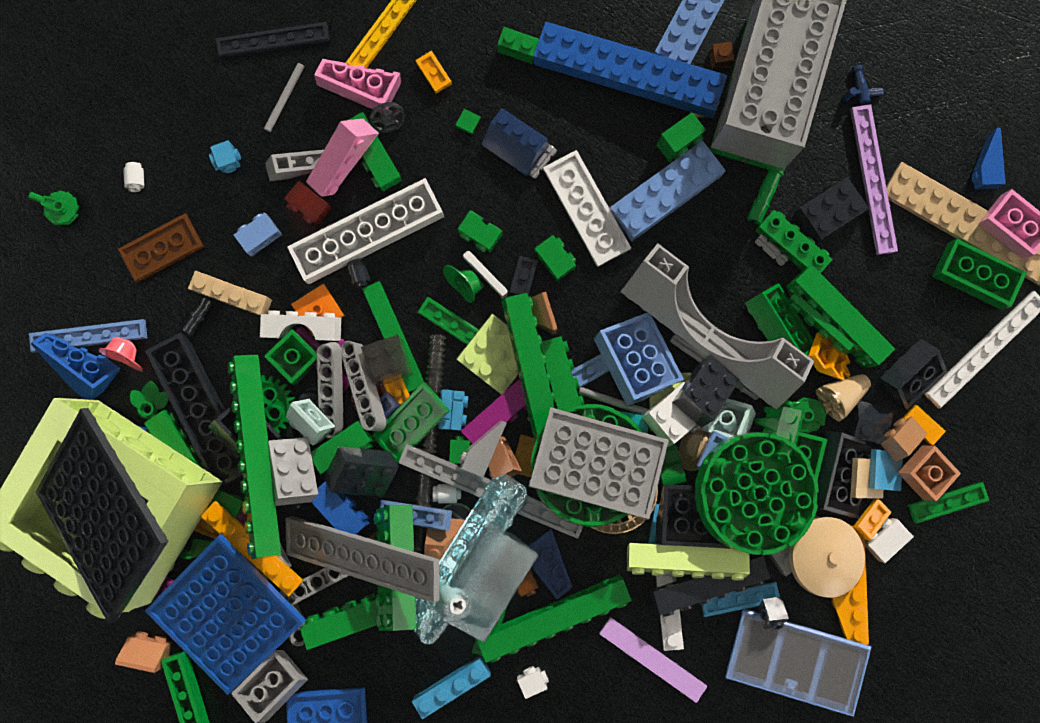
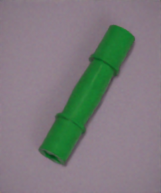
(764, 196)

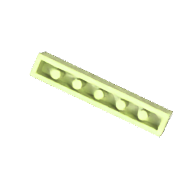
(687, 560)

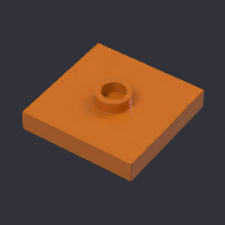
(319, 302)

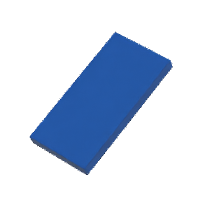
(328, 706)

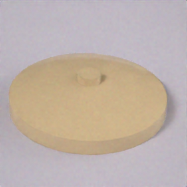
(828, 558)

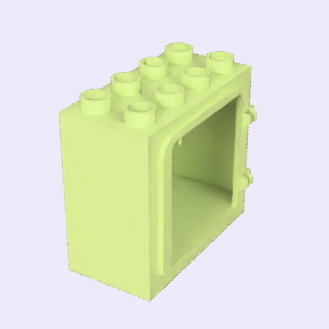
(172, 484)

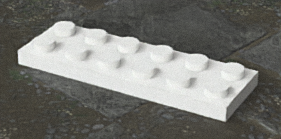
(587, 208)

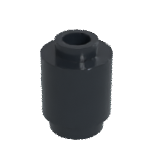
(358, 273)

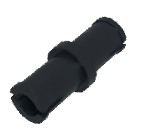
(197, 316)

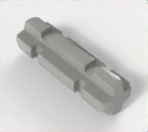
(542, 162)
(771, 250)

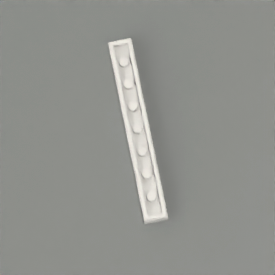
(985, 350)

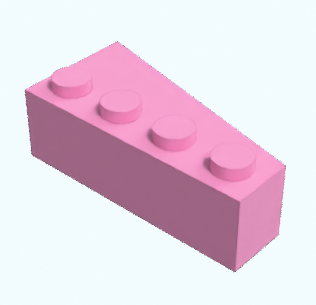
(358, 83)
(341, 155)

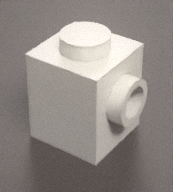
(532, 681)

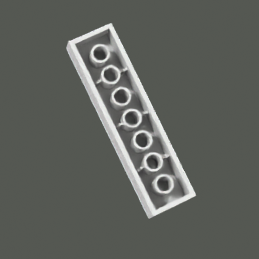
(366, 231)

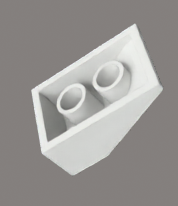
(668, 420)

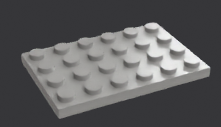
(599, 463)

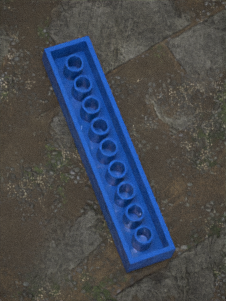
(629, 69)

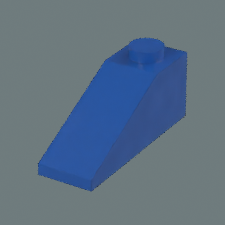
(990, 165)

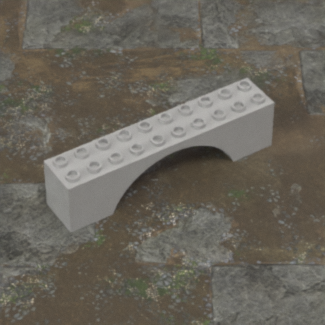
(766, 368)

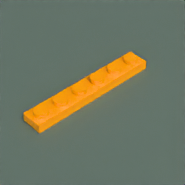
(235, 533)

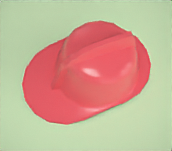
(122, 351)

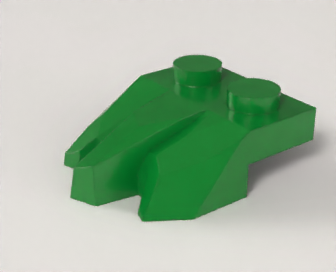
(782, 422)

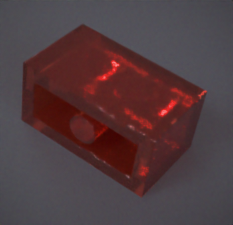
(307, 203)

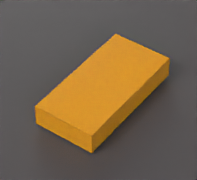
(932, 429)

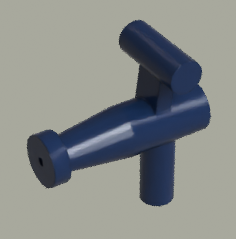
(861, 88)

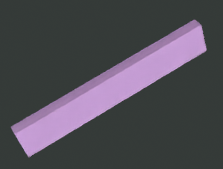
(653, 659)

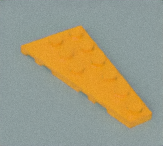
(853, 608)

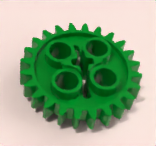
(280, 401)

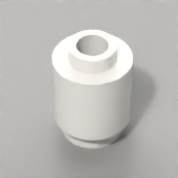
(133, 177)
(446, 493)

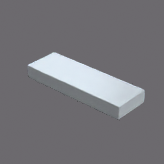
(485, 274)

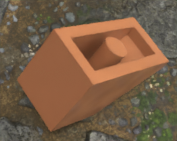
(503, 460)

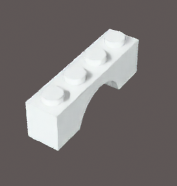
(277, 326)

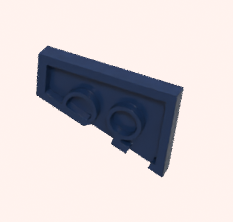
(550, 565)

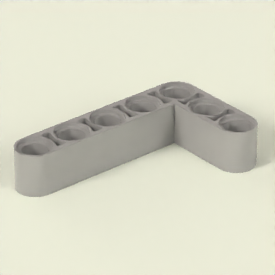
(310, 589)

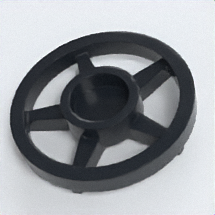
(387, 117)

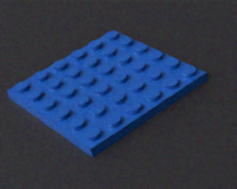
(225, 614)

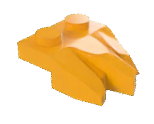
(828, 359)

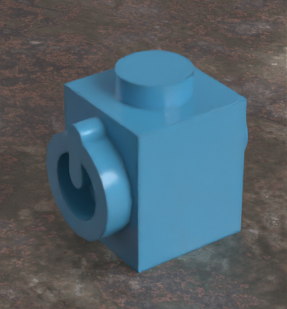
(225, 157)

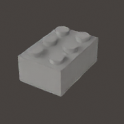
(292, 471)
(269, 686)

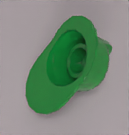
(464, 282)

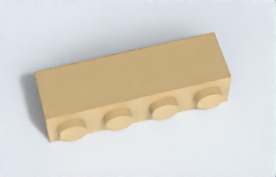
(229, 293)

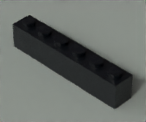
(690, 590)

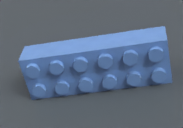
(667, 191)

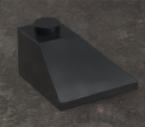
(870, 422)

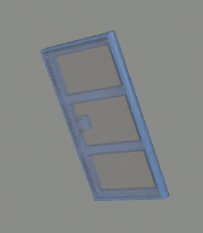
(799, 663)

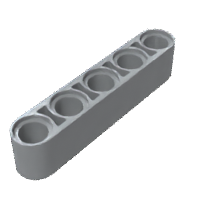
(333, 381)
(366, 394)

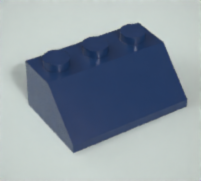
(515, 142)

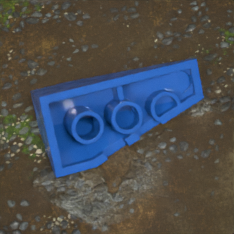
(79, 369)

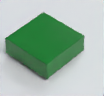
(468, 121)

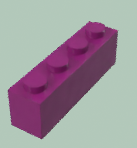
(503, 409)

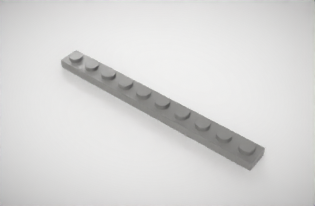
(474, 484)

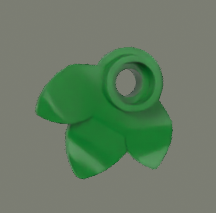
(150, 397)

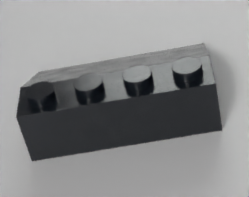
(836, 474)
(679, 520)

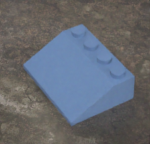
(638, 358)

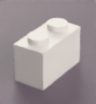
(888, 540)

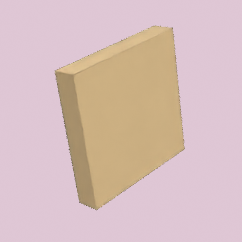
(860, 480)

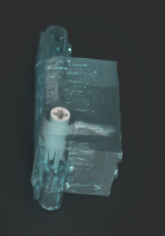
(479, 567)

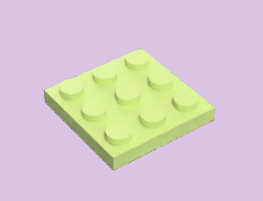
(491, 355)

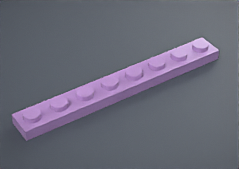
(873, 180)

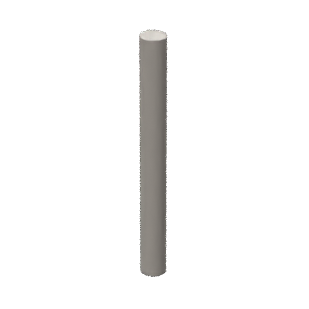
(284, 97)
(612, 401)

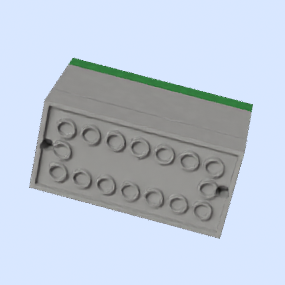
(776, 81)

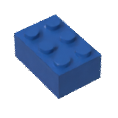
(340, 510)

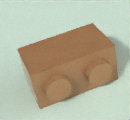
(903, 438)

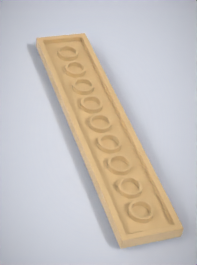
(953, 215)

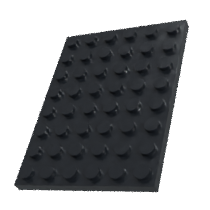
(100, 516)

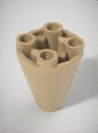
(842, 396)

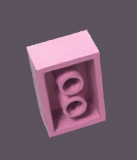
(1014, 224)

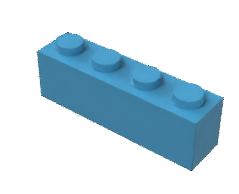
(451, 686)

